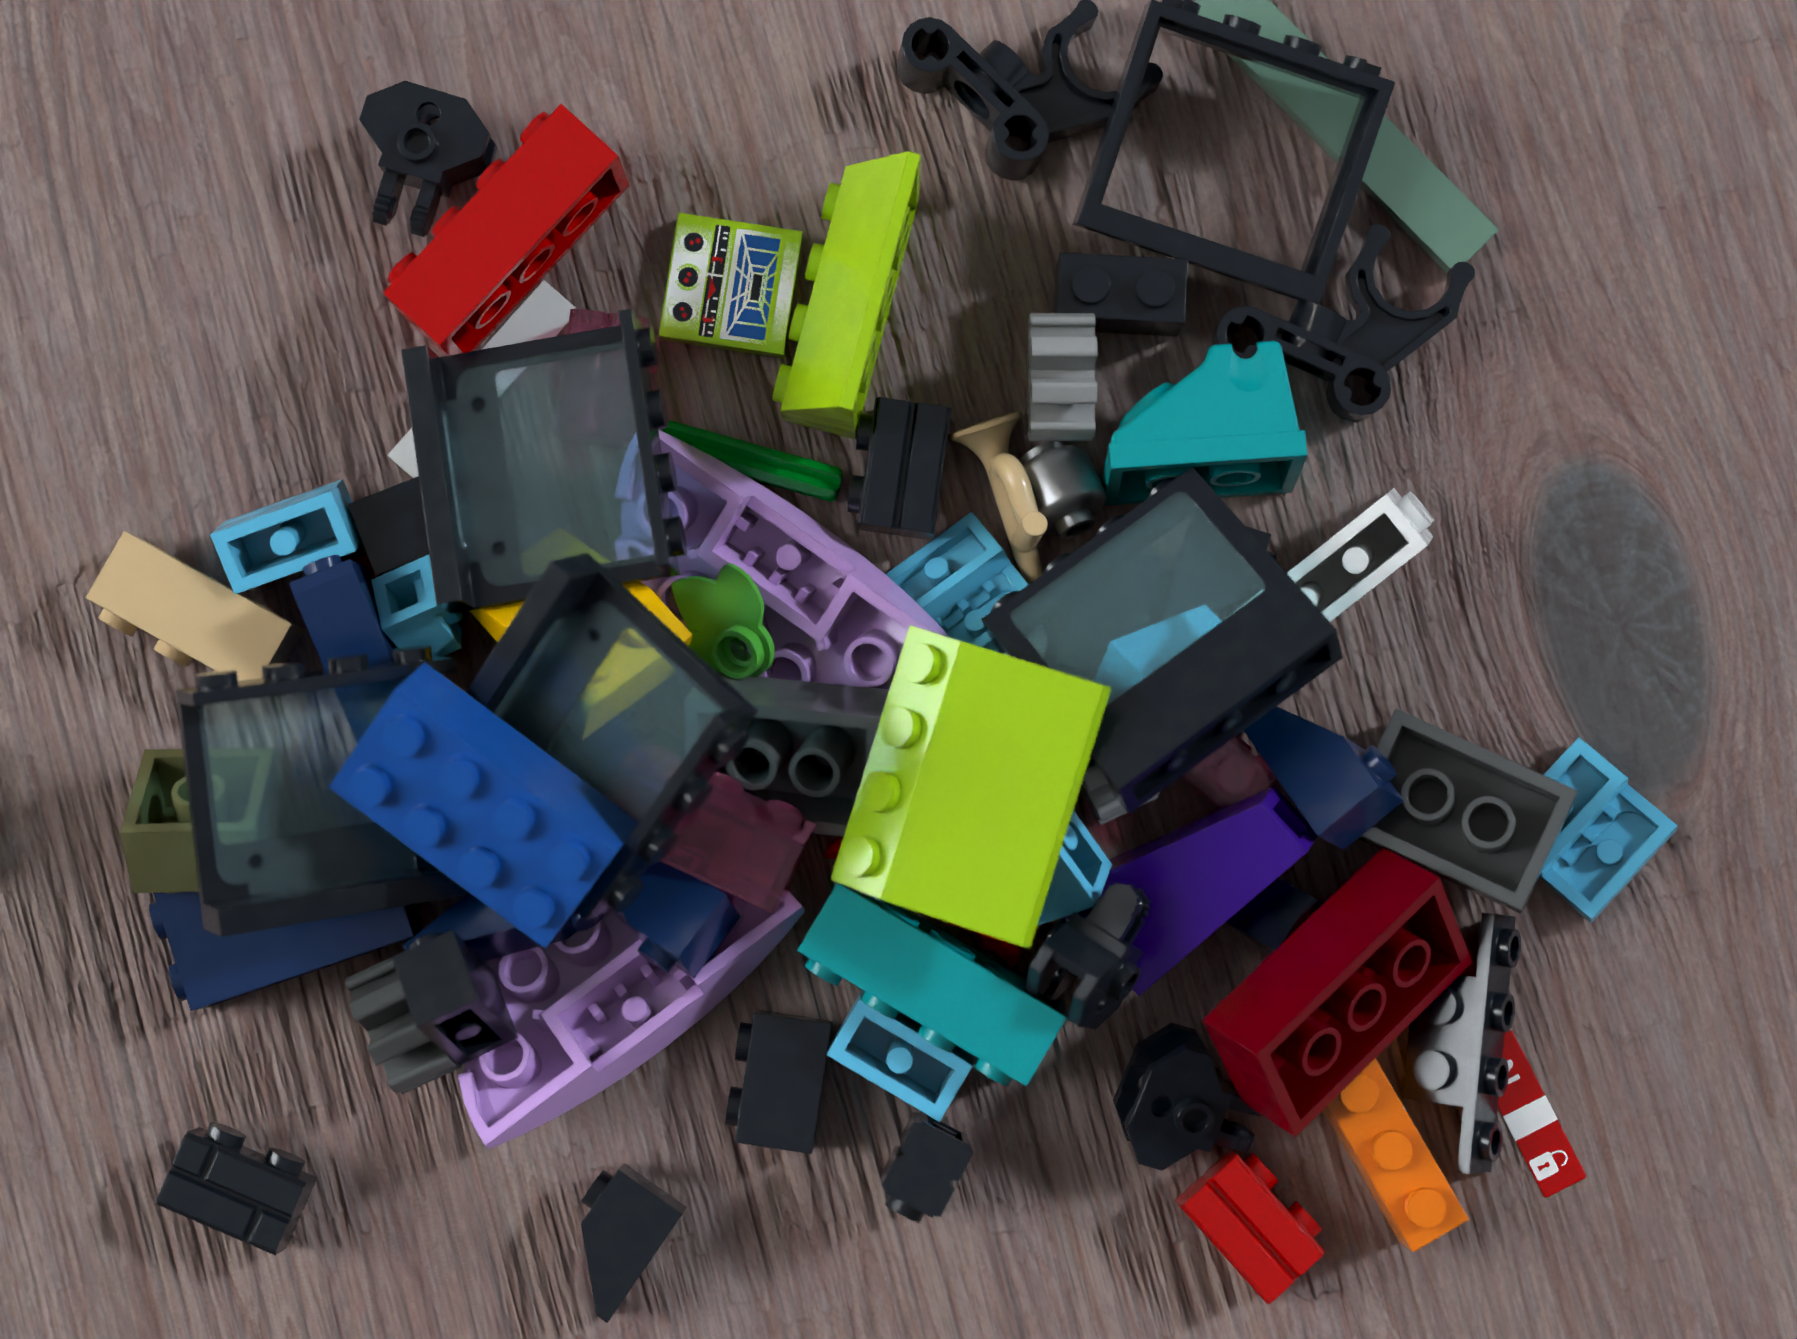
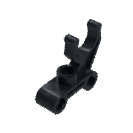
(1005, 94)
(1366, 347)

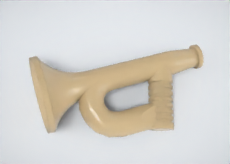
(1010, 488)

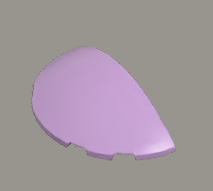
(823, 600)
(597, 1013)

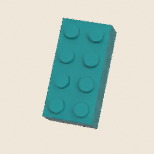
(933, 980)

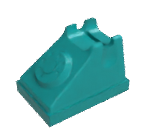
(1223, 419)

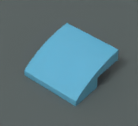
(959, 579)
(1605, 835)

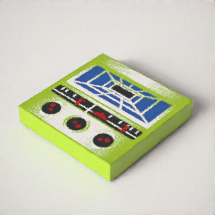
(731, 285)

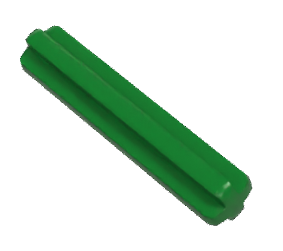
(764, 463)

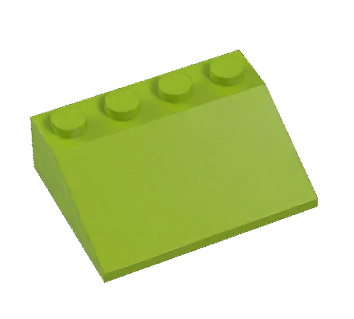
(850, 294)
(970, 785)

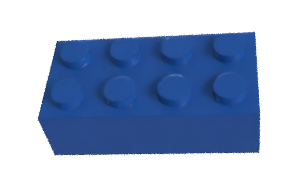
(483, 804)

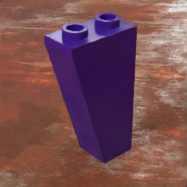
(1207, 874)

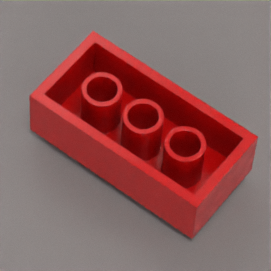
(507, 233)

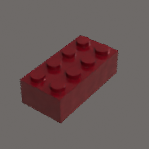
(1338, 990)

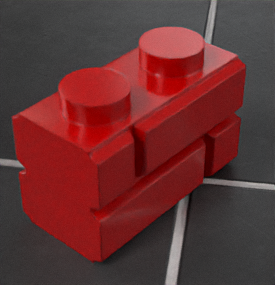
(1251, 1225)

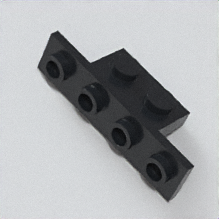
(1460, 1043)

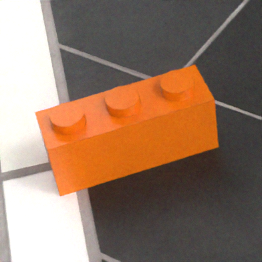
(1394, 1160)

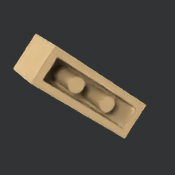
(189, 611)

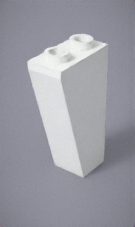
(1364, 552)

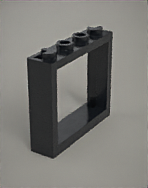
(1294, 57)

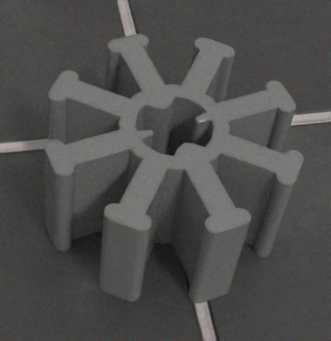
(395, 1041)

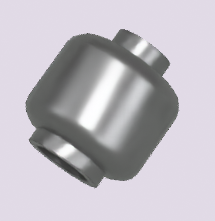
(1064, 487)

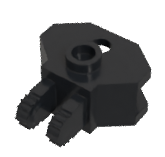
(420, 153)
(1095, 950)
(1179, 1100)

